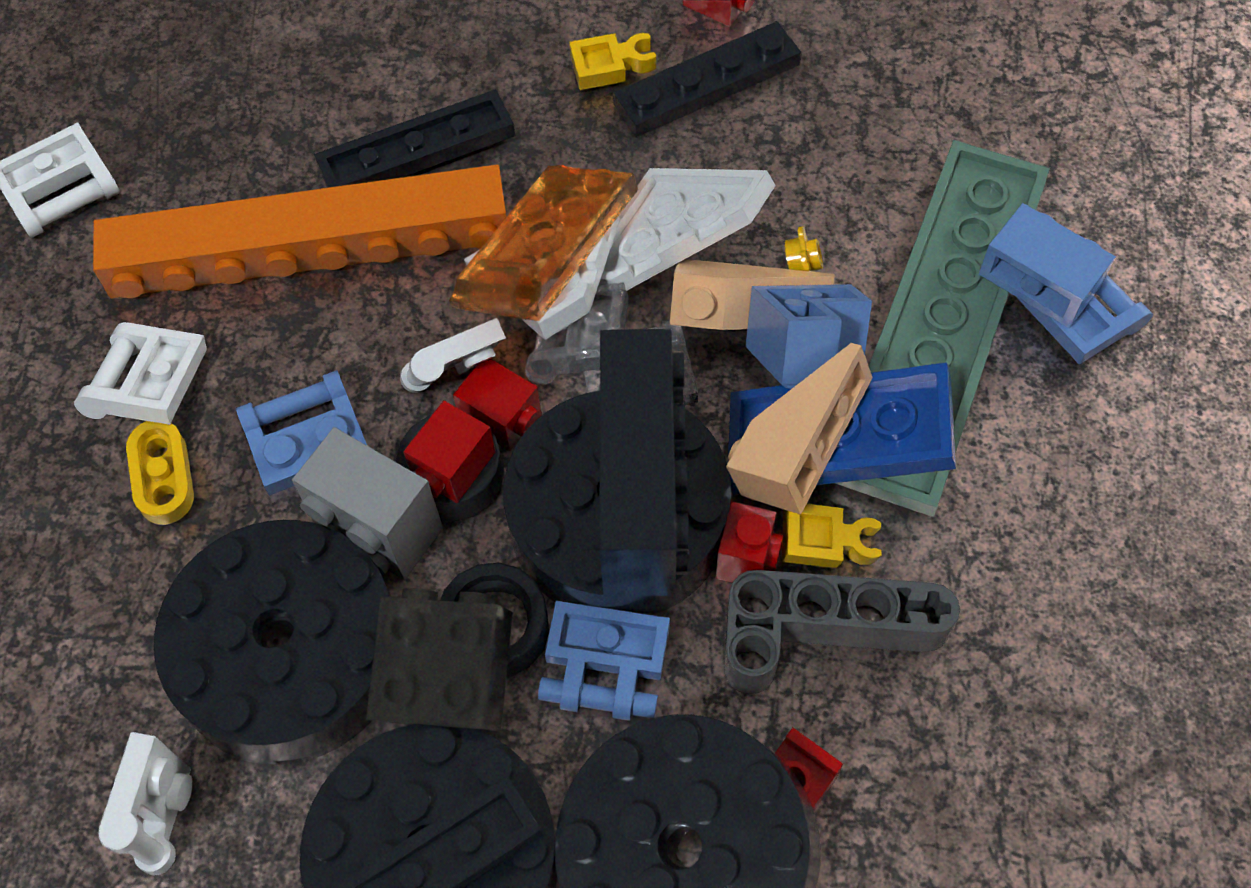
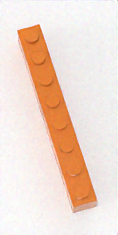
(297, 232)

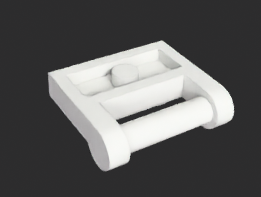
(48, 168)
(459, 351)
(154, 381)
(155, 787)

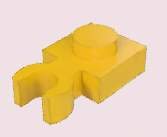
(605, 61)
(822, 538)

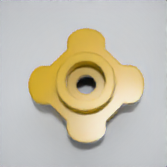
(803, 253)

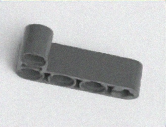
(839, 626)

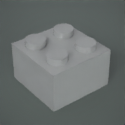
(369, 501)

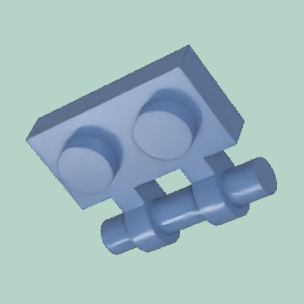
(605, 642)

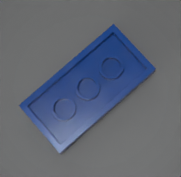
(895, 431)

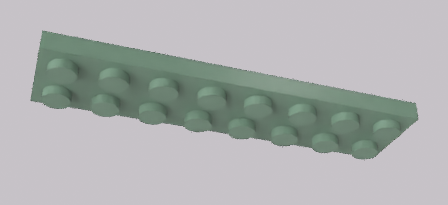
(943, 302)

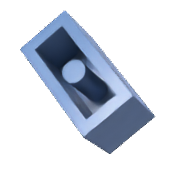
(1046, 265)

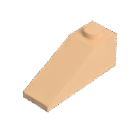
(720, 293)
(797, 434)

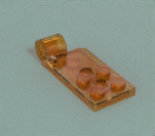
(543, 242)

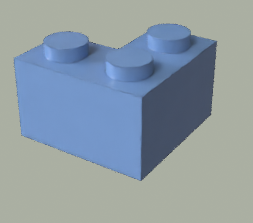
(804, 327)

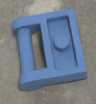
(1095, 325)
(286, 450)

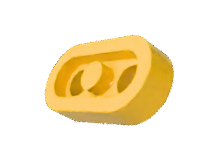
(159, 476)

